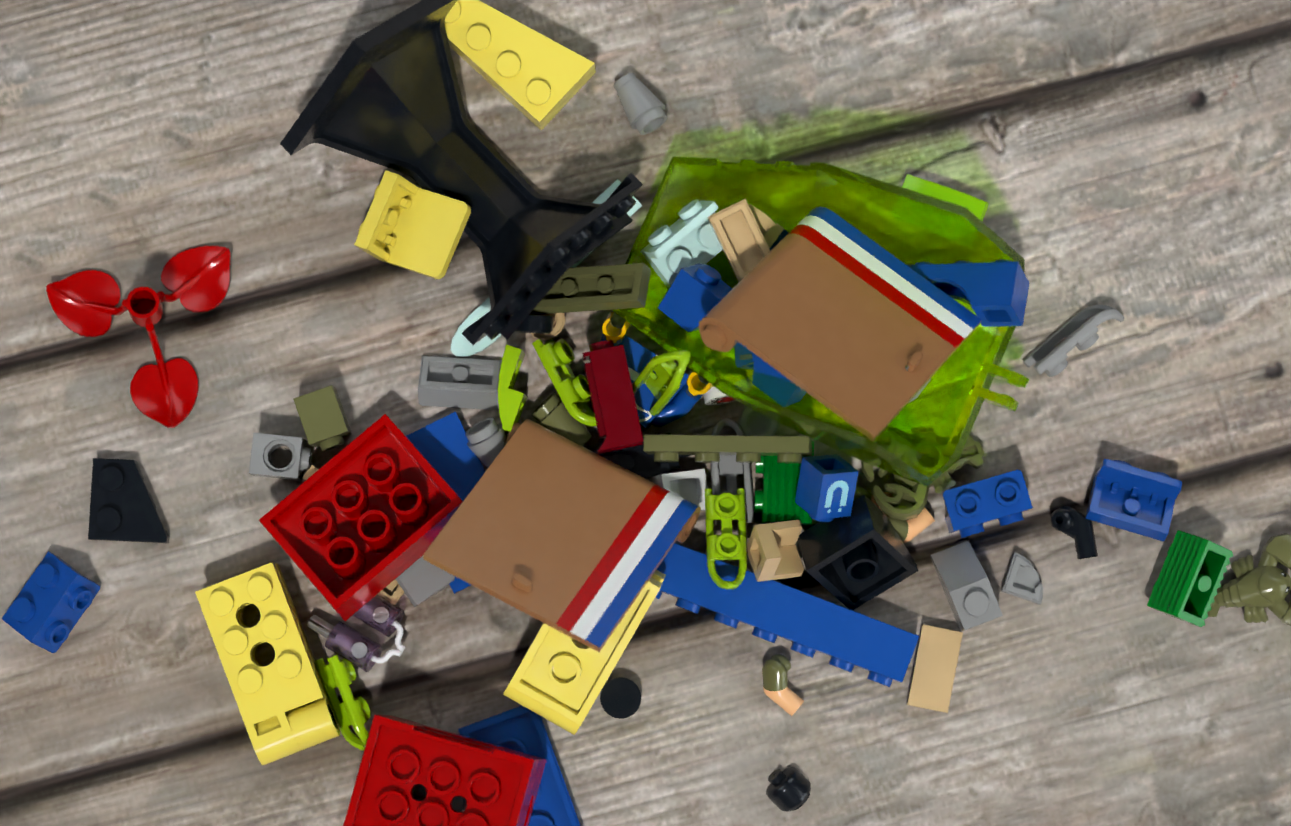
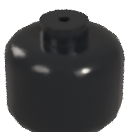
(788, 789)

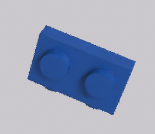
(1133, 499)
(986, 500)
(51, 603)

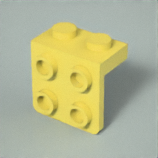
(412, 226)

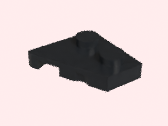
(122, 505)

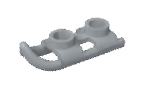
(1077, 334)
(730, 468)

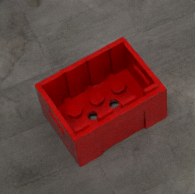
(404, 753)

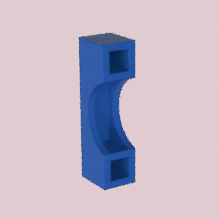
(991, 288)
(693, 296)

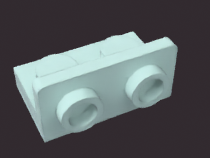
(684, 242)

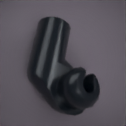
(1077, 527)

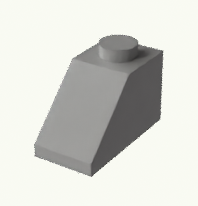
(966, 586)

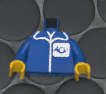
(637, 358)

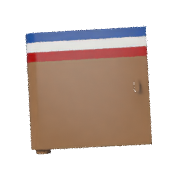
(841, 321)
(562, 533)

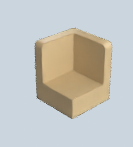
(774, 550)

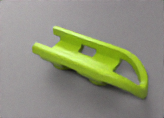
(557, 362)
(667, 377)
(727, 545)
(350, 711)

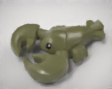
(910, 503)
(1259, 586)

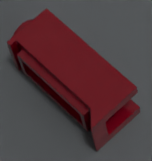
(612, 396)

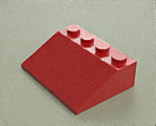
(363, 517)

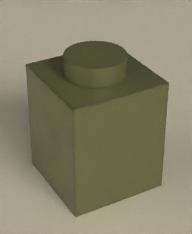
(323, 418)

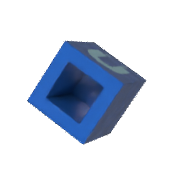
(826, 487)

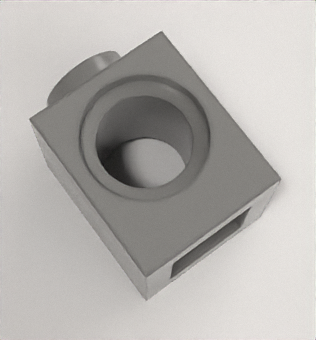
(261, 456)

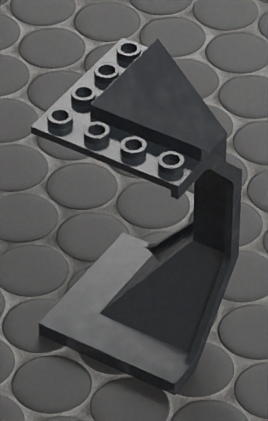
(403, 109)

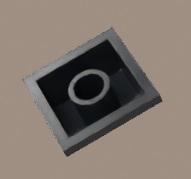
(856, 554)

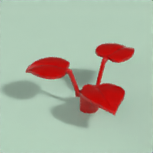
(90, 299)

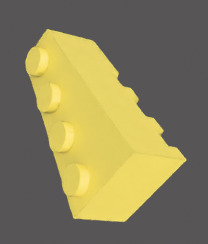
(517, 60)

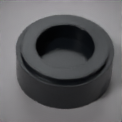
(536, 324)
(620, 697)

